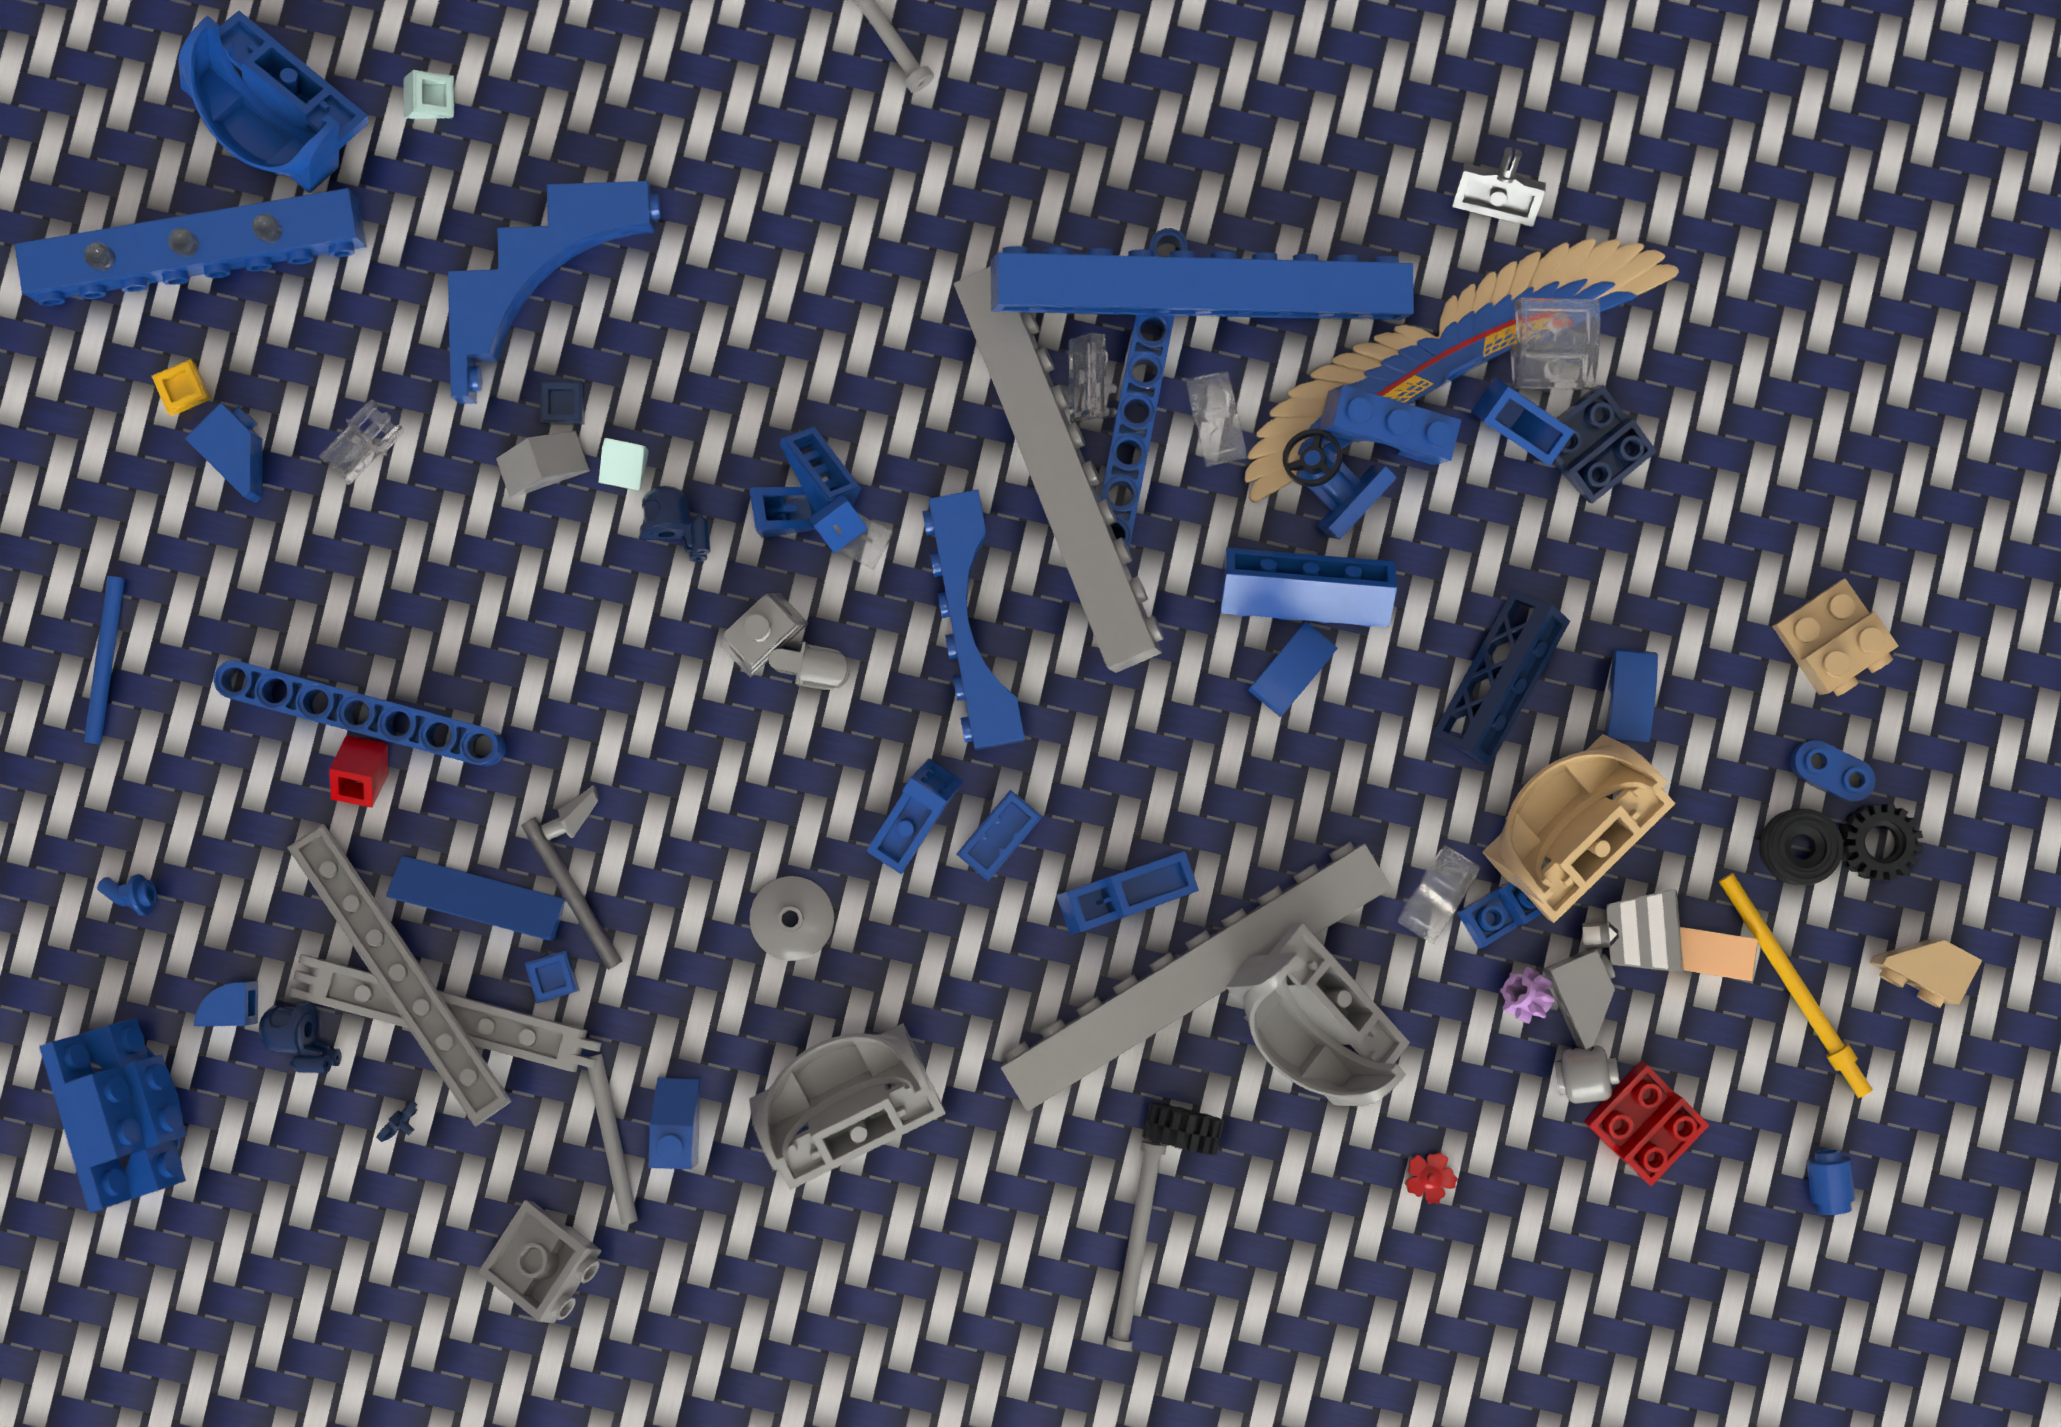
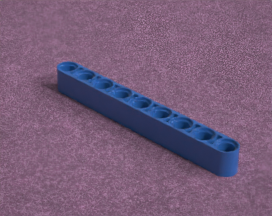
(1139, 393)

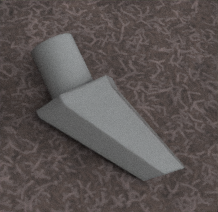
(572, 815)

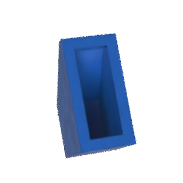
(1522, 421)
(232, 448)
(675, 1124)

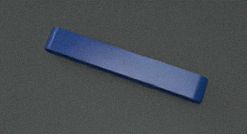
(340, 713)

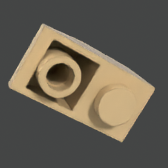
(1931, 966)

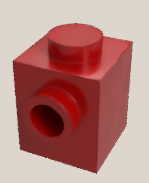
(359, 771)

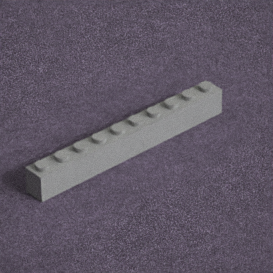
(1062, 477)
(1191, 978)

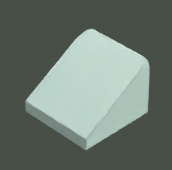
(428, 95)
(623, 464)

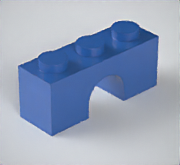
(1375, 418)

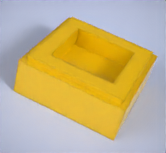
(181, 387)

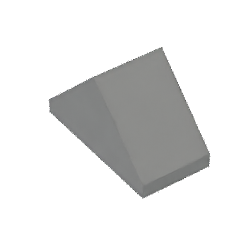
(542, 462)

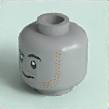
(1586, 1074)

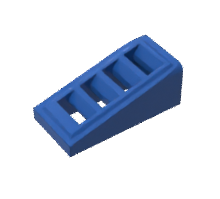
(817, 491)

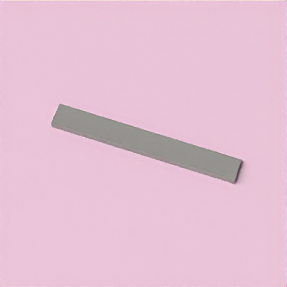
(399, 975)

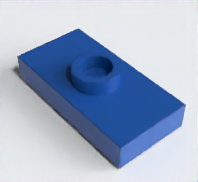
(999, 835)

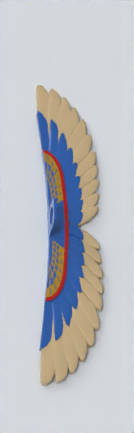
(1470, 334)

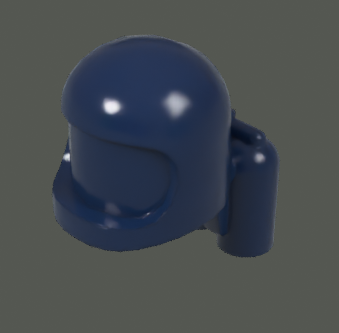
(669, 518)
(294, 1032)

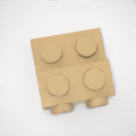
(1836, 639)

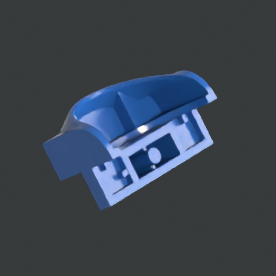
(279, 110)
(116, 1113)

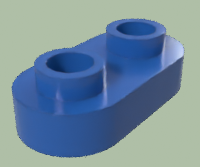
(1834, 771)

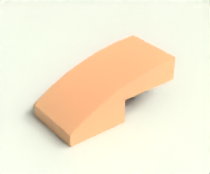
(1718, 954)

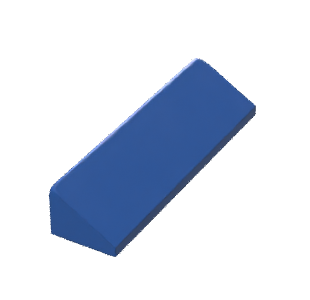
(476, 898)

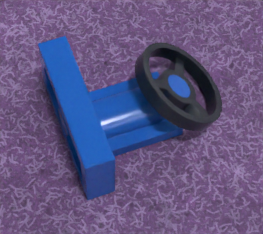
(1335, 483)

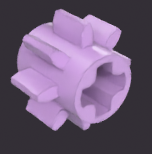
(1527, 995)

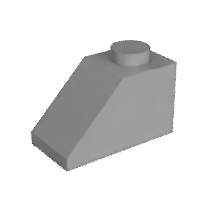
(1583, 993)

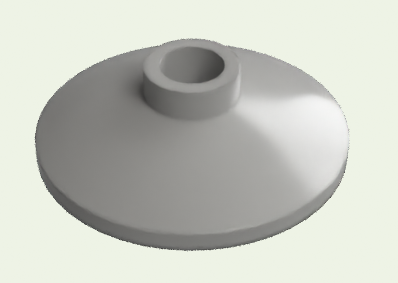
(814, 916)

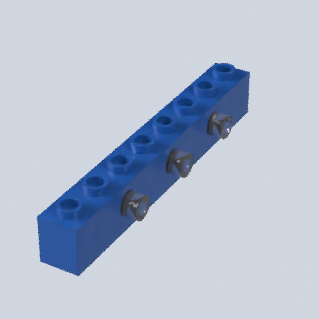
(190, 247)

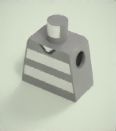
(761, 630)
(1640, 932)

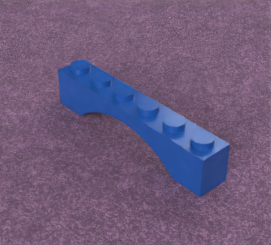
(959, 535)

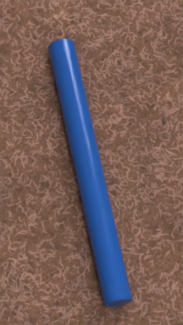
(104, 660)

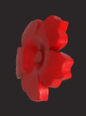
(1430, 1177)

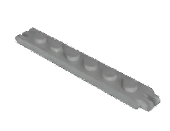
(484, 1023)

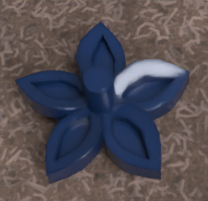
(398, 1121)

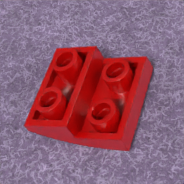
(1646, 1123)

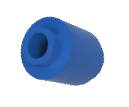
(1831, 1182)

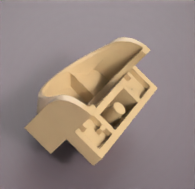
(1574, 825)

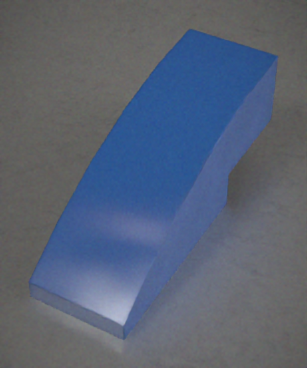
(1127, 893)

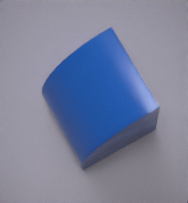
(229, 1005)

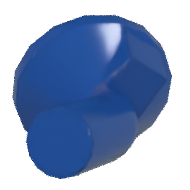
(137, 894)

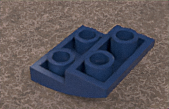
(1603, 444)

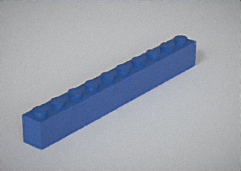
(1200, 285)

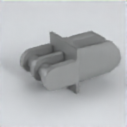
(813, 666)

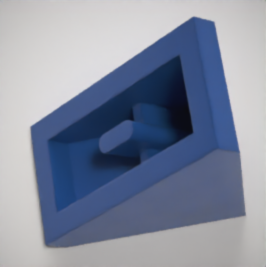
(781, 511)

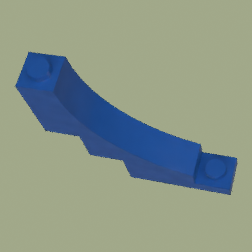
(489, 300)

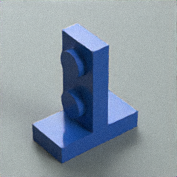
(914, 815)

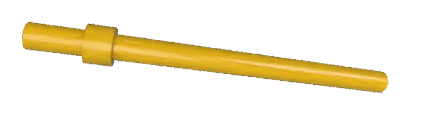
(1840, 1055)

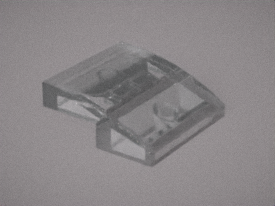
(1556, 343)

